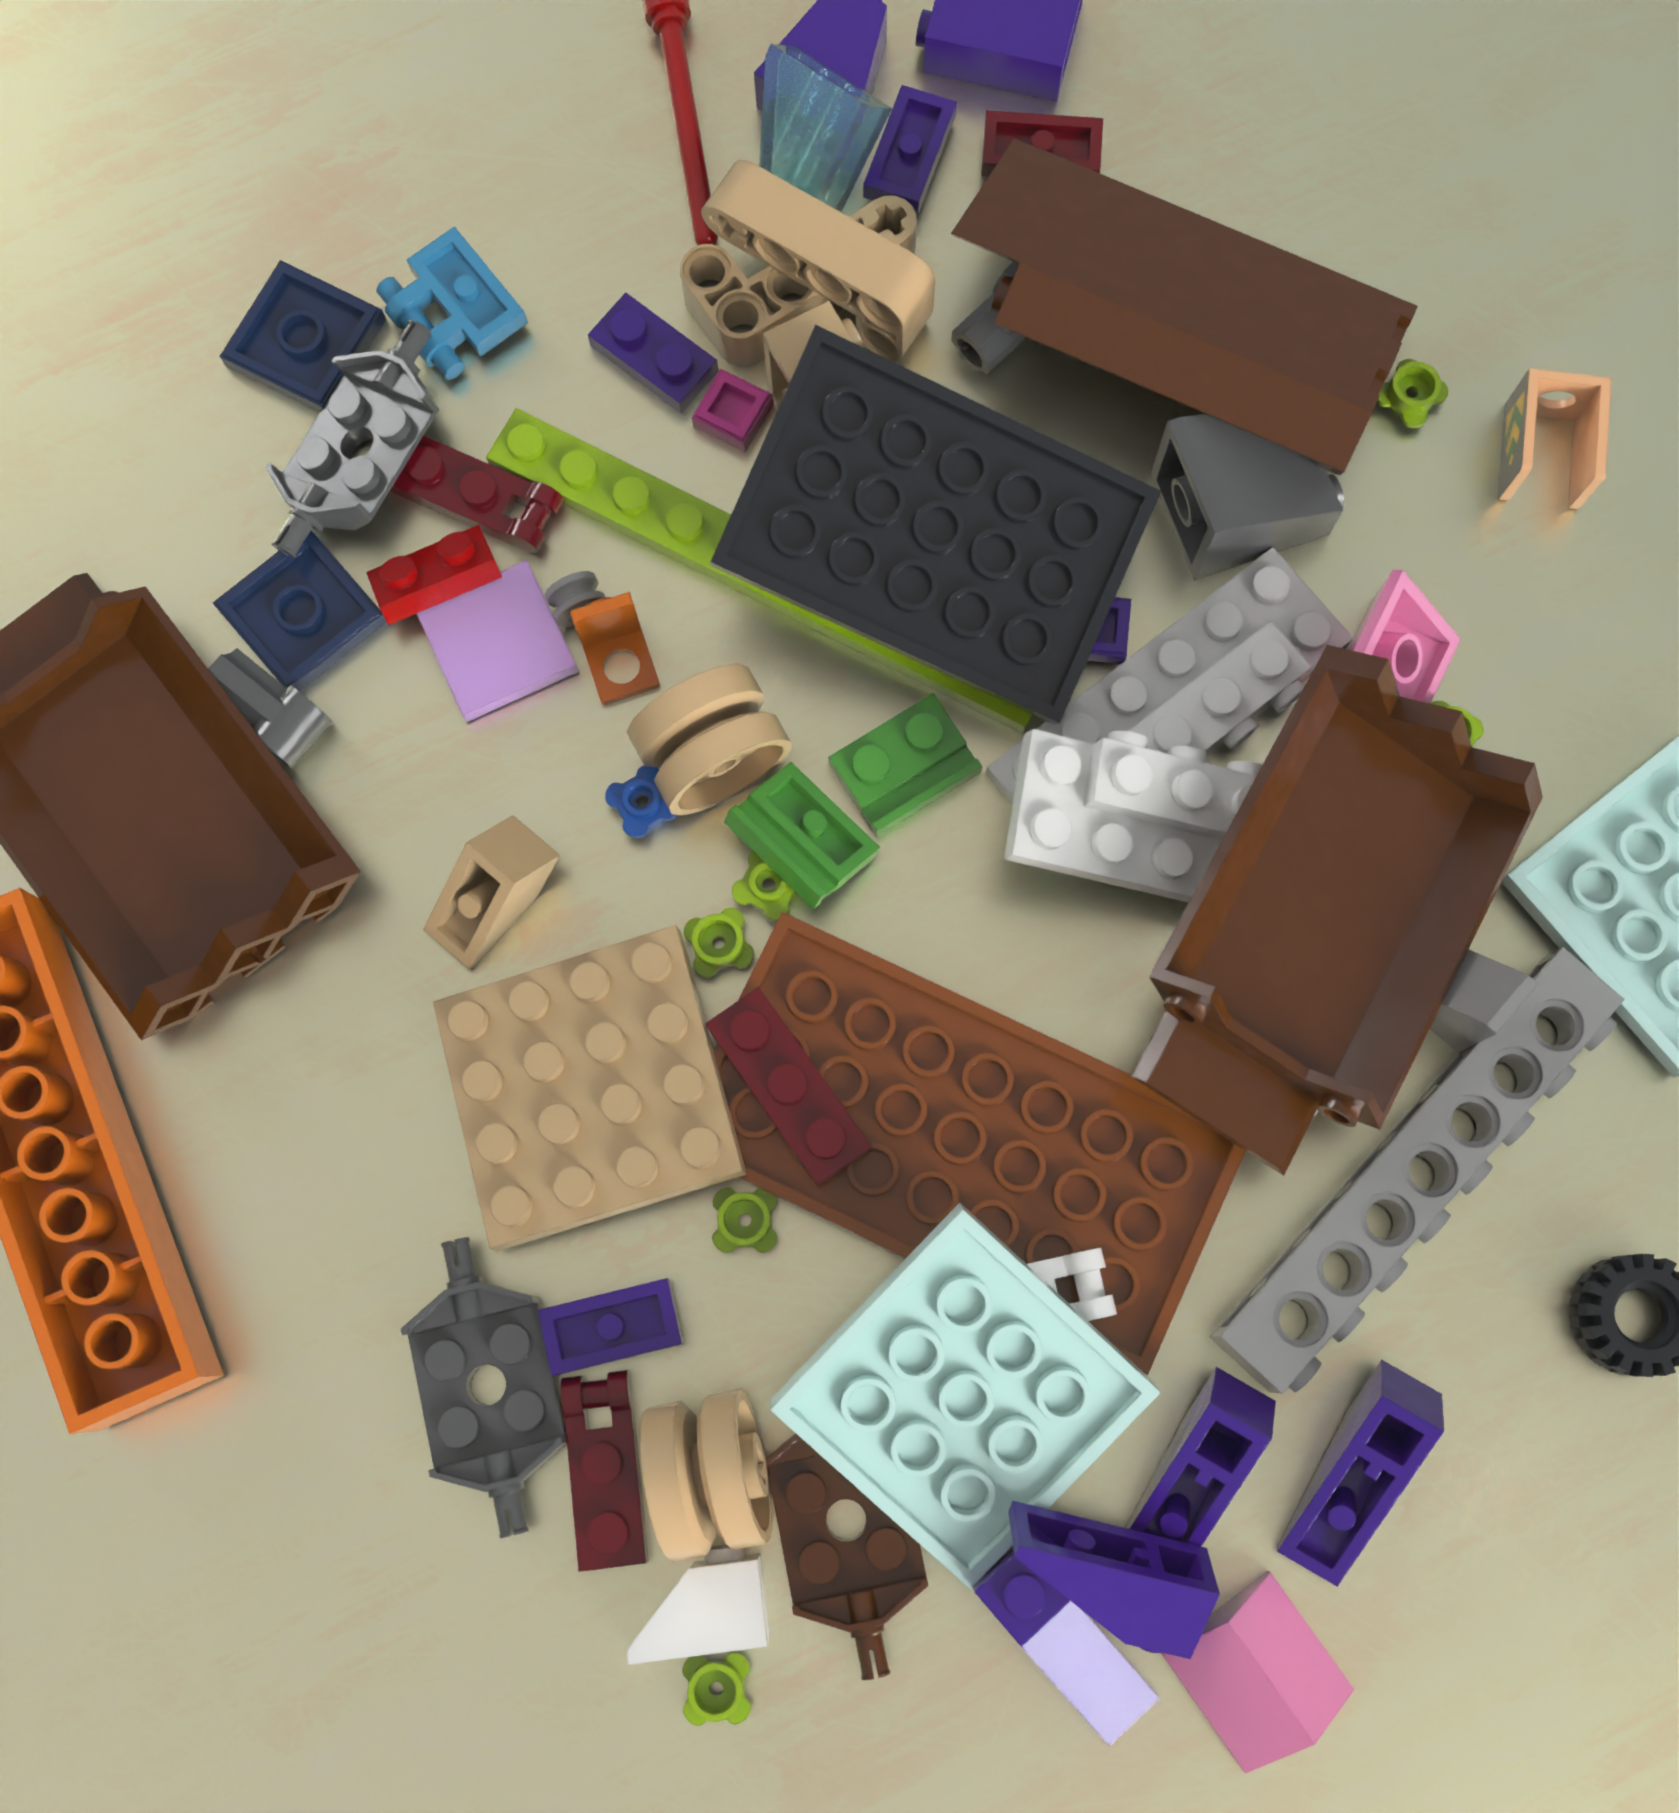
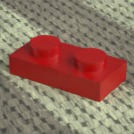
(433, 574)

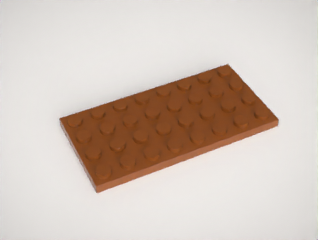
(987, 1116)

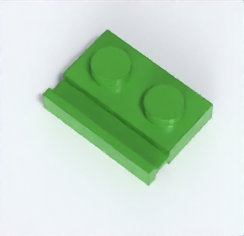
(904, 764)
(801, 835)

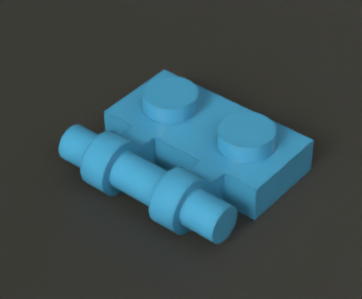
(465, 290)

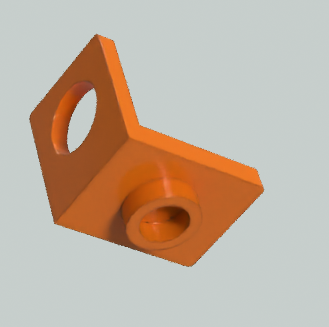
(609, 628)

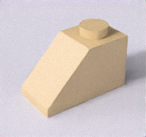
(490, 889)

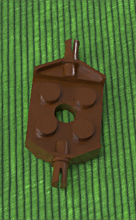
(833, 1579)

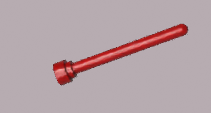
(669, 21)

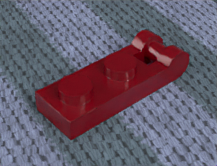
(477, 494)
(604, 1473)

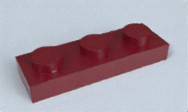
(788, 1086)

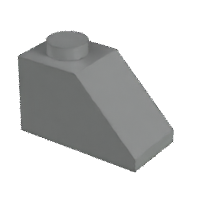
(1480, 1001)

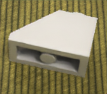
(709, 1611)

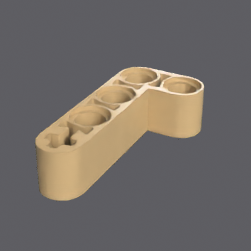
(827, 253)
(758, 299)

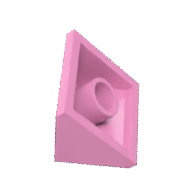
(1409, 634)
(1262, 1676)

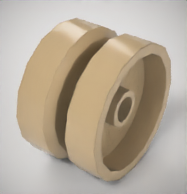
(709, 738)
(705, 1475)

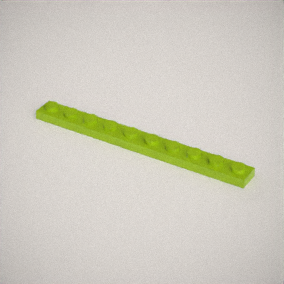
(686, 532)

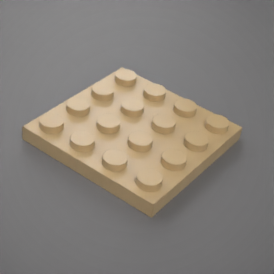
(587, 1089)

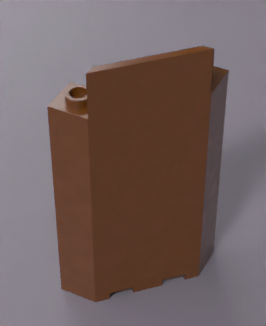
(1186, 304)
(150, 806)
(1333, 912)

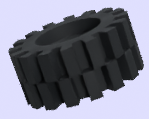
(1597, 1315)

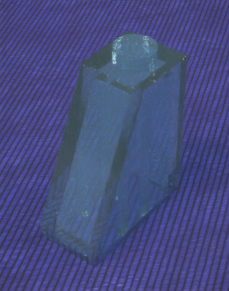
(816, 125)

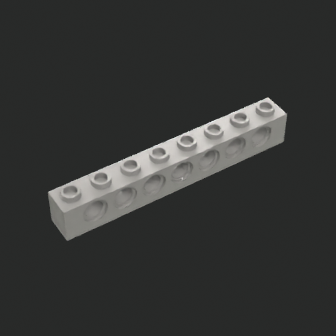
(1252, 1333)

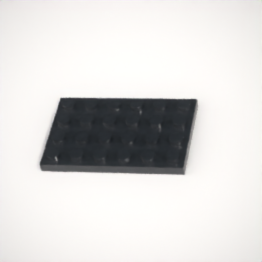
(935, 526)

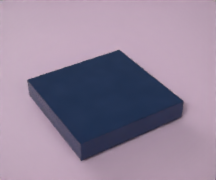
(297, 332)
(300, 613)

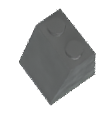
(1239, 494)

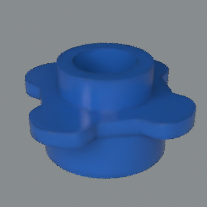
(624, 796)

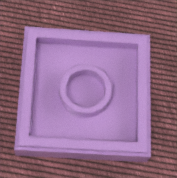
(497, 642)

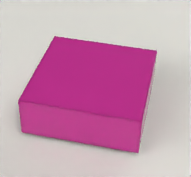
(732, 410)

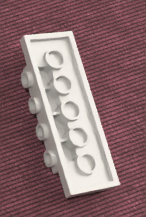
(1207, 670)
(1123, 810)

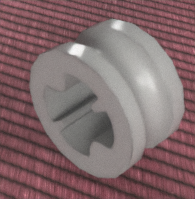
(572, 593)

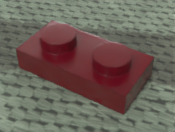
(1065, 136)

